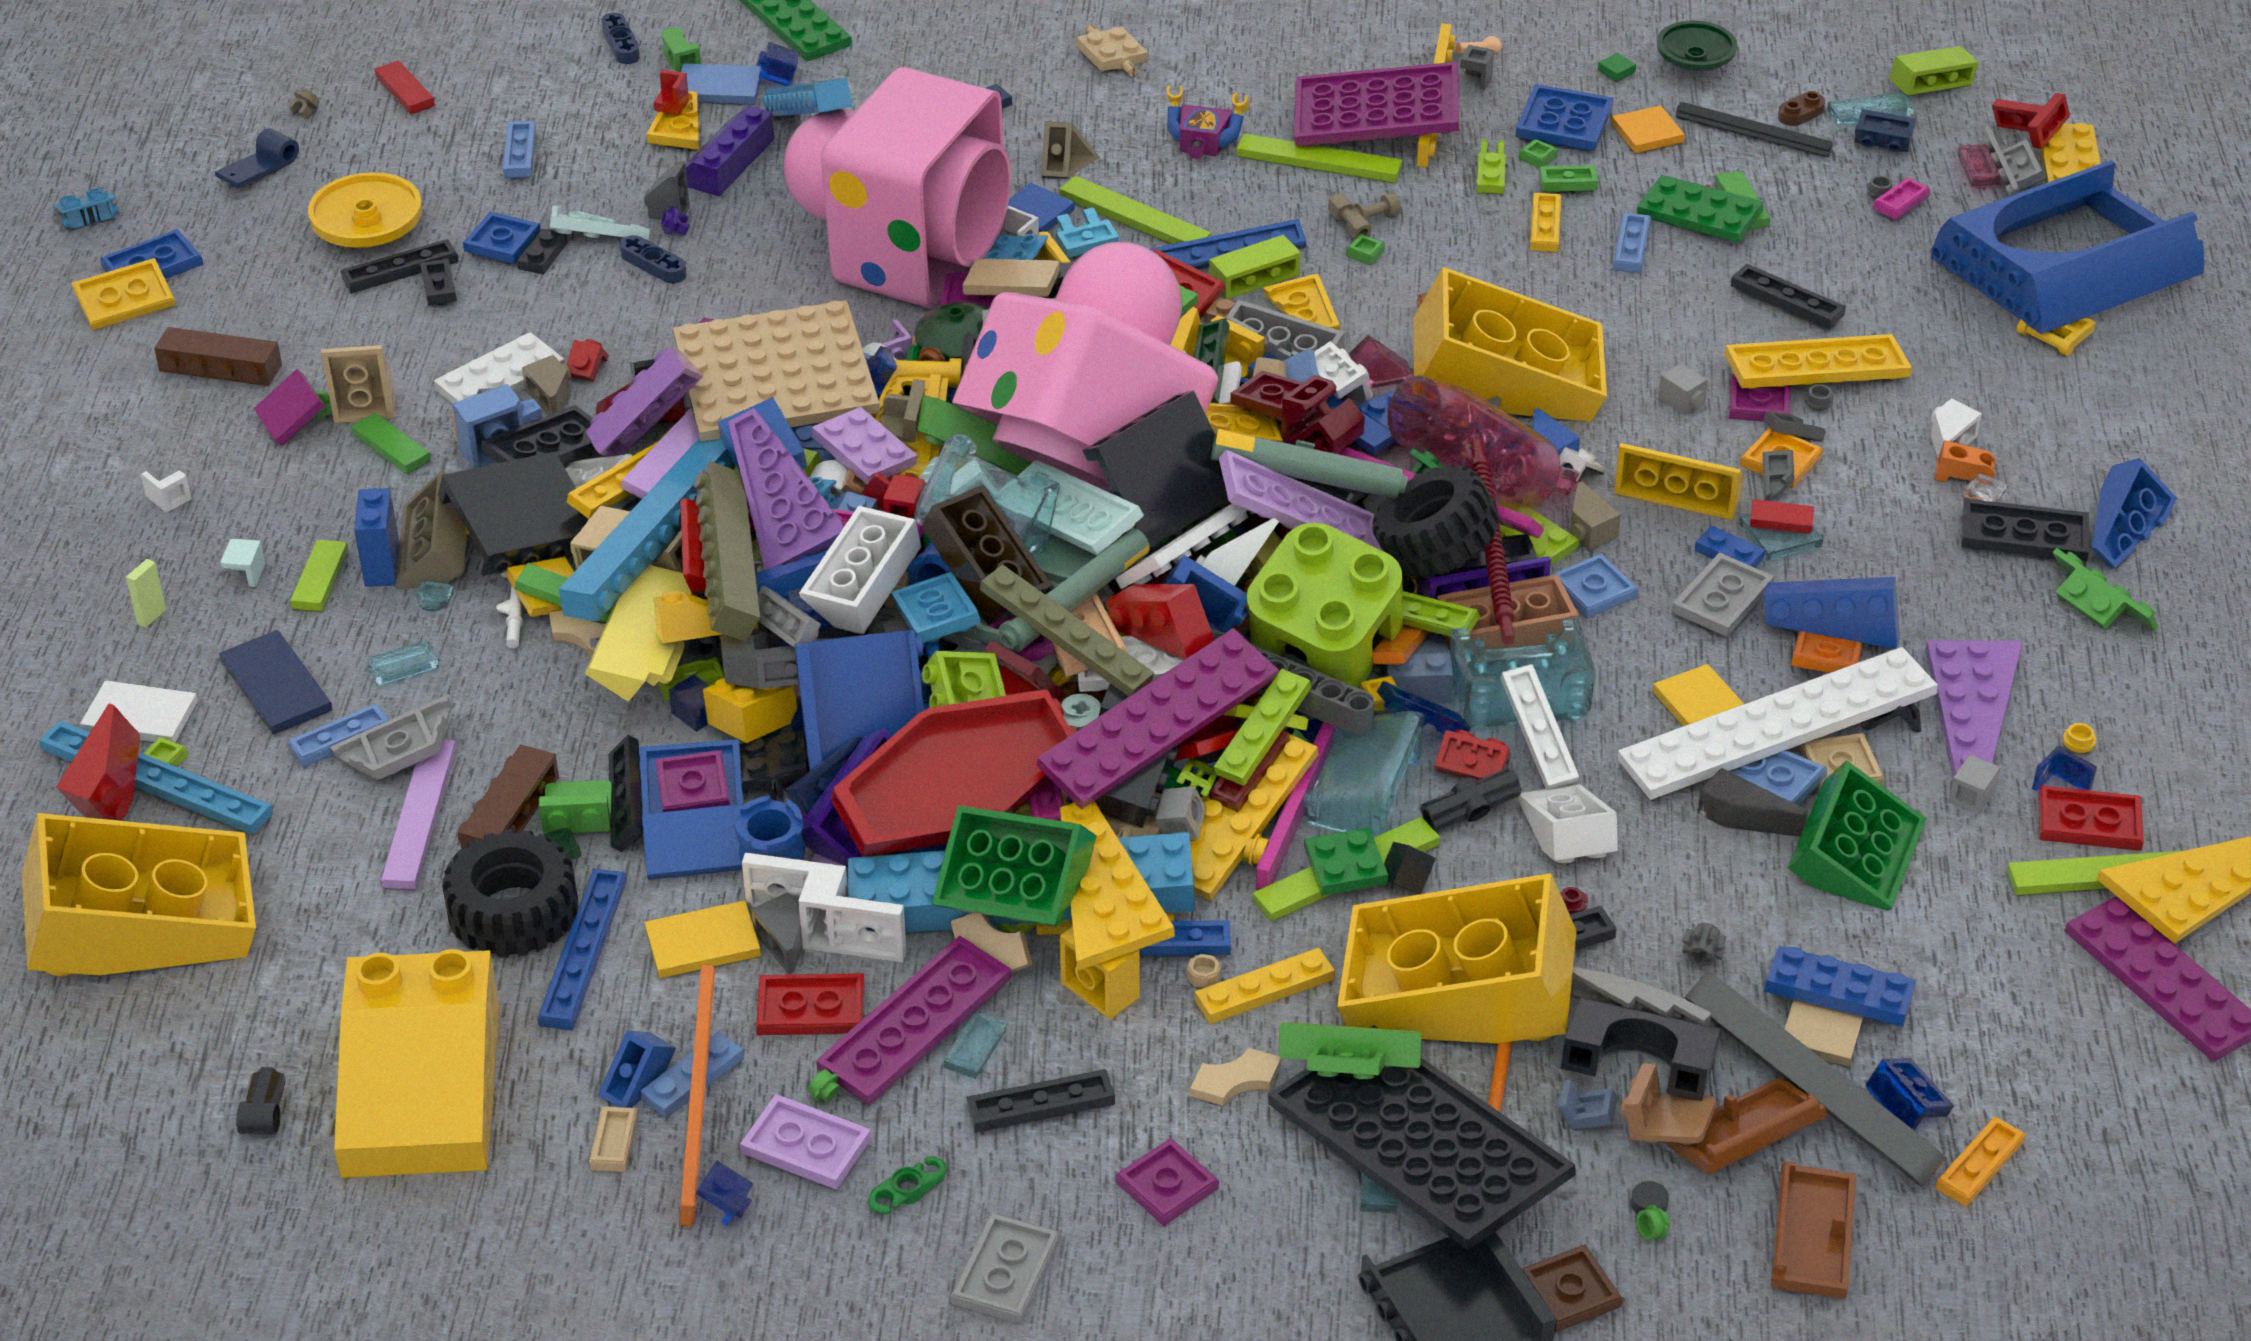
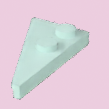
(593, 225)

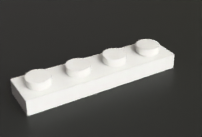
(1539, 727)

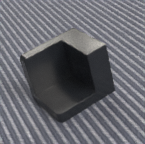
(1408, 867)

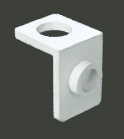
(1020, 222)
(1579, 460)

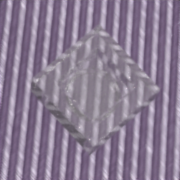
(1985, 489)

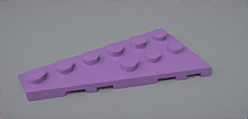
(783, 501)
(1972, 693)

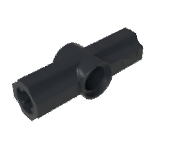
(1471, 799)

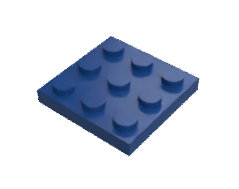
(1564, 117)
(649, 780)

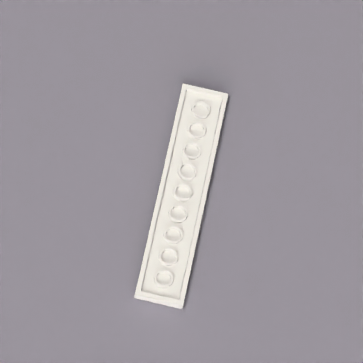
(1776, 722)

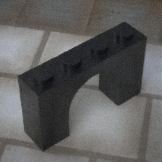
(1135, 796)
(1606, 1027)

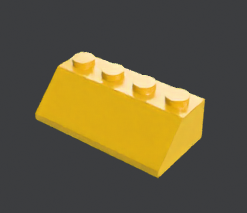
(1678, 481)

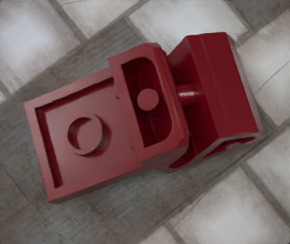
(1300, 408)

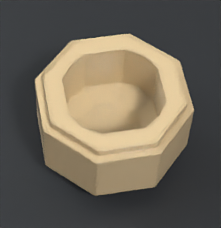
(1203, 970)

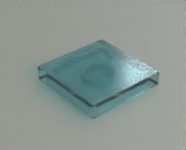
(1780, 543)

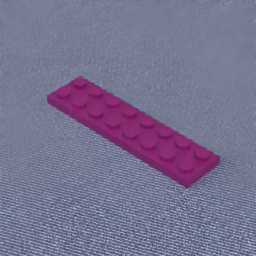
(1156, 718)

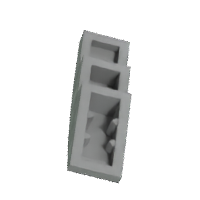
(1634, 995)

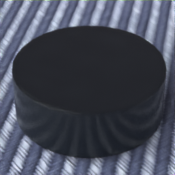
(1647, 1194)

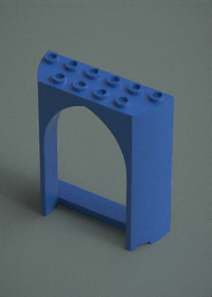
(2071, 285)

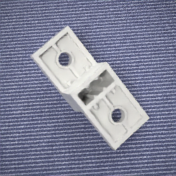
(827, 914)

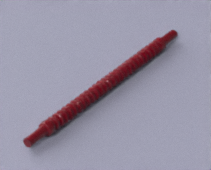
(1495, 554)

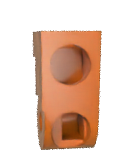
(1963, 462)

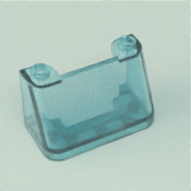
(1024, 501)
(1365, 774)

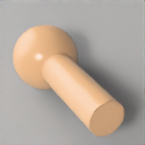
(1489, 42)

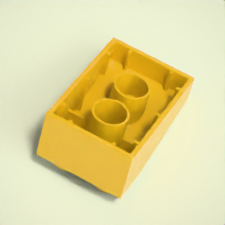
(1510, 348)
(133, 896)
(1463, 963)
(416, 1063)

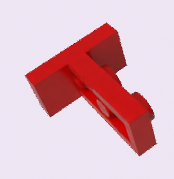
(2038, 120)

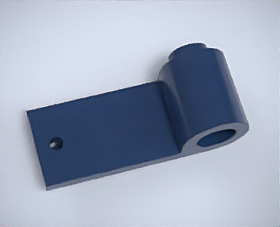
(272, 153)

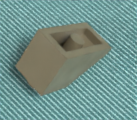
(548, 383)
(1593, 518)

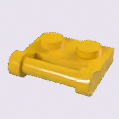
(2072, 333)

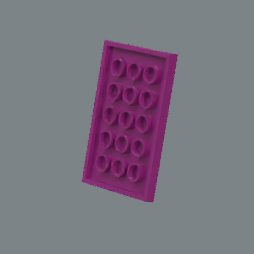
(1377, 104)

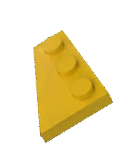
(677, 129)
(1303, 299)

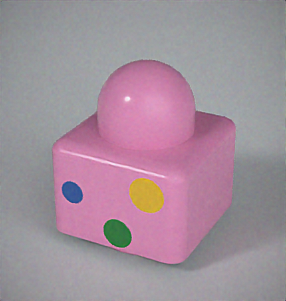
(905, 183)
(1082, 362)

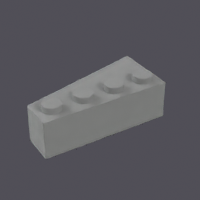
(1283, 333)

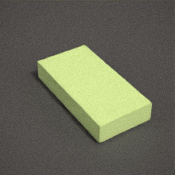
(146, 593)

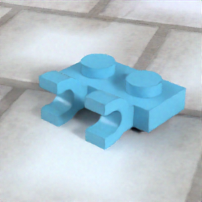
(1081, 239)

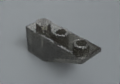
(1746, 806)

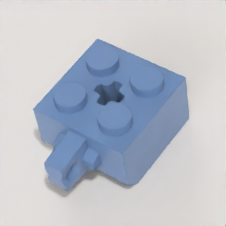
(488, 416)

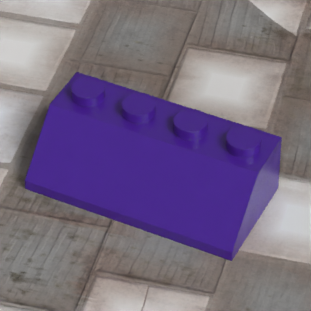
(730, 151)
(1479, 578)
(823, 827)

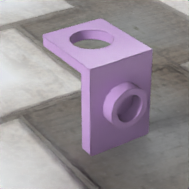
(899, 345)

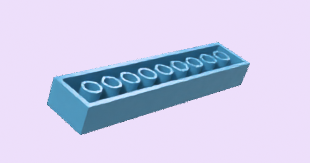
(913, 877)

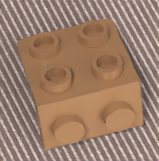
(1664, 1117)

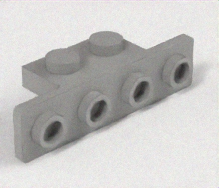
(2017, 163)

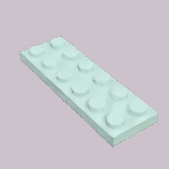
(1085, 512)

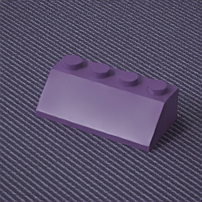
(643, 403)

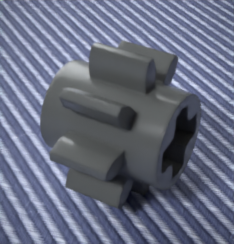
(1704, 944)

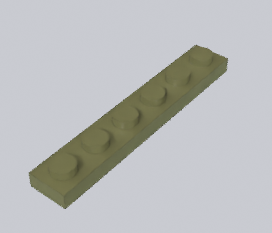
(1066, 631)

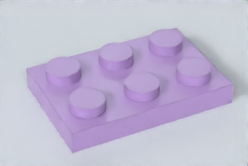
(864, 445)
(805, 1141)

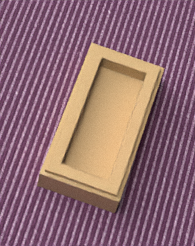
(613, 1139)

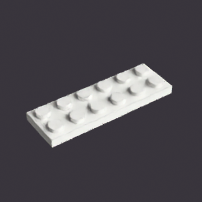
(1196, 538)

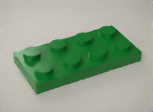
(1700, 208)

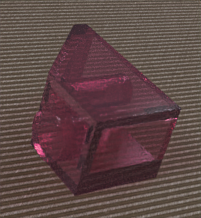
(1381, 363)

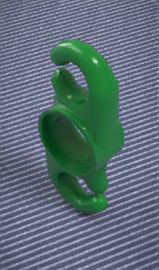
(890, 1188)

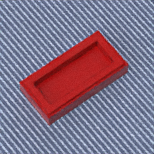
(1781, 516)

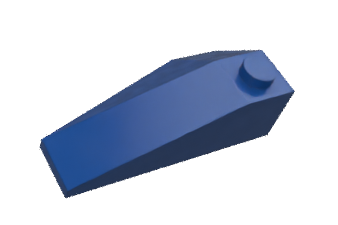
(2128, 510)

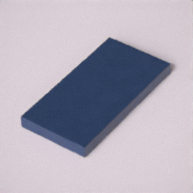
(275, 681)

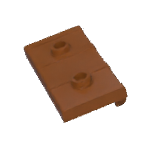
(1751, 1124)
(1813, 1230)

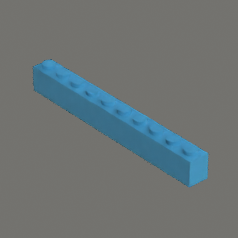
(808, 97)
(638, 536)

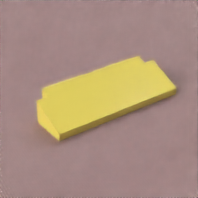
(629, 644)

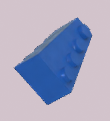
(1837, 608)

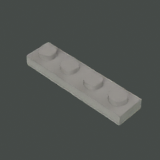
(785, 618)

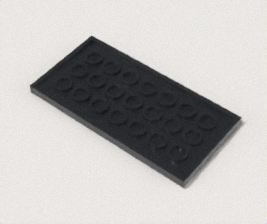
(1428, 1145)

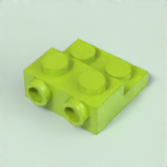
(962, 677)

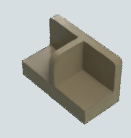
(903, 412)

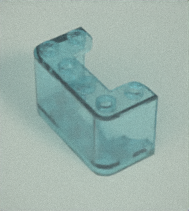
(1561, 666)

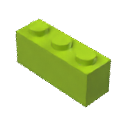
(1933, 70)
(1256, 266)

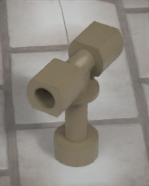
(1357, 214)

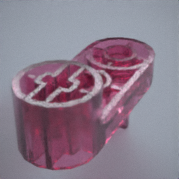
(1446, 420)

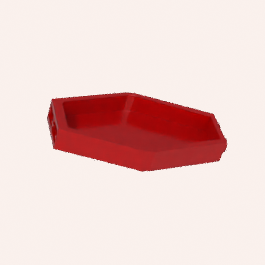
(946, 758)

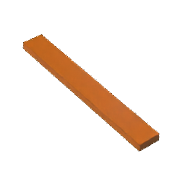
(697, 1096)

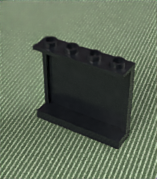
(1164, 467)
(515, 510)
(1457, 1294)

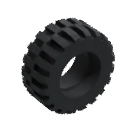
(1436, 521)
(517, 922)

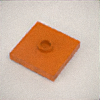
(1825, 652)

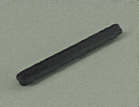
(1754, 129)

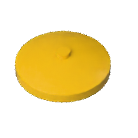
(365, 209)

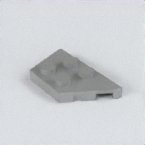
(397, 742)

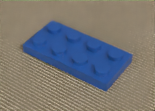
(1840, 985)

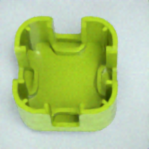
(1327, 600)

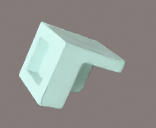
(245, 556)

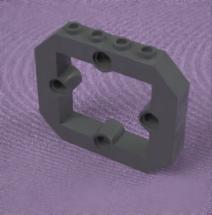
(762, 667)

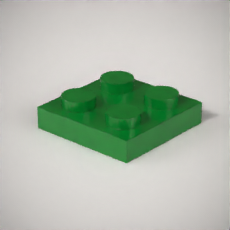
(1345, 861)

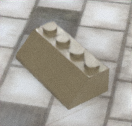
(430, 540)

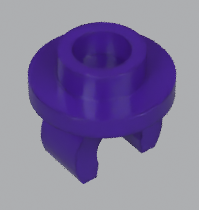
(674, 221)

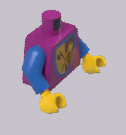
(1204, 128)

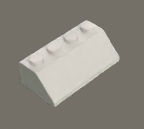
(862, 568)

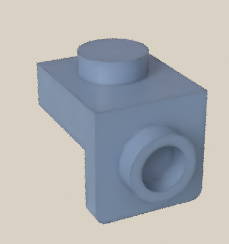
(1587, 1108)

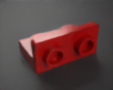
(1471, 757)

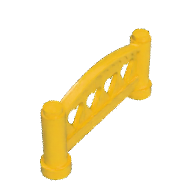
(937, 378)

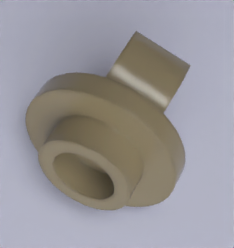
(303, 99)

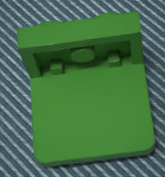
(577, 806)

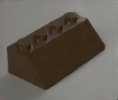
(975, 542)

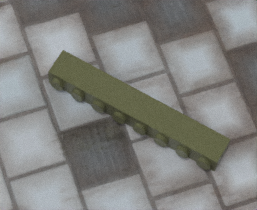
(727, 551)

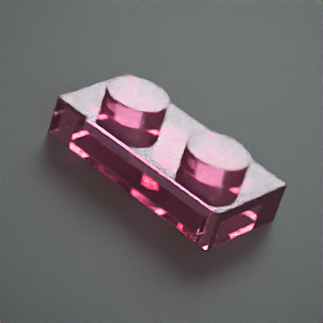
(1978, 165)

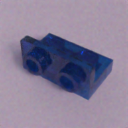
(1907, 1091)

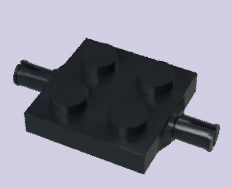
(774, 761)

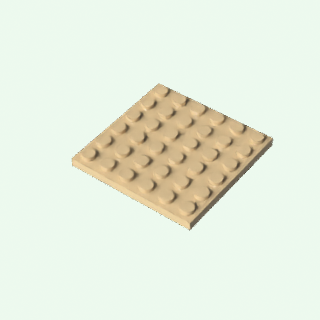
(796, 355)

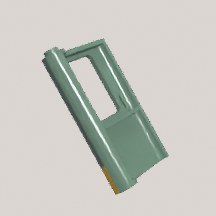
(1313, 465)
(1074, 579)

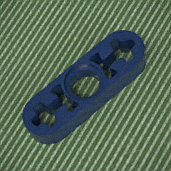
(620, 38)
(666, 267)

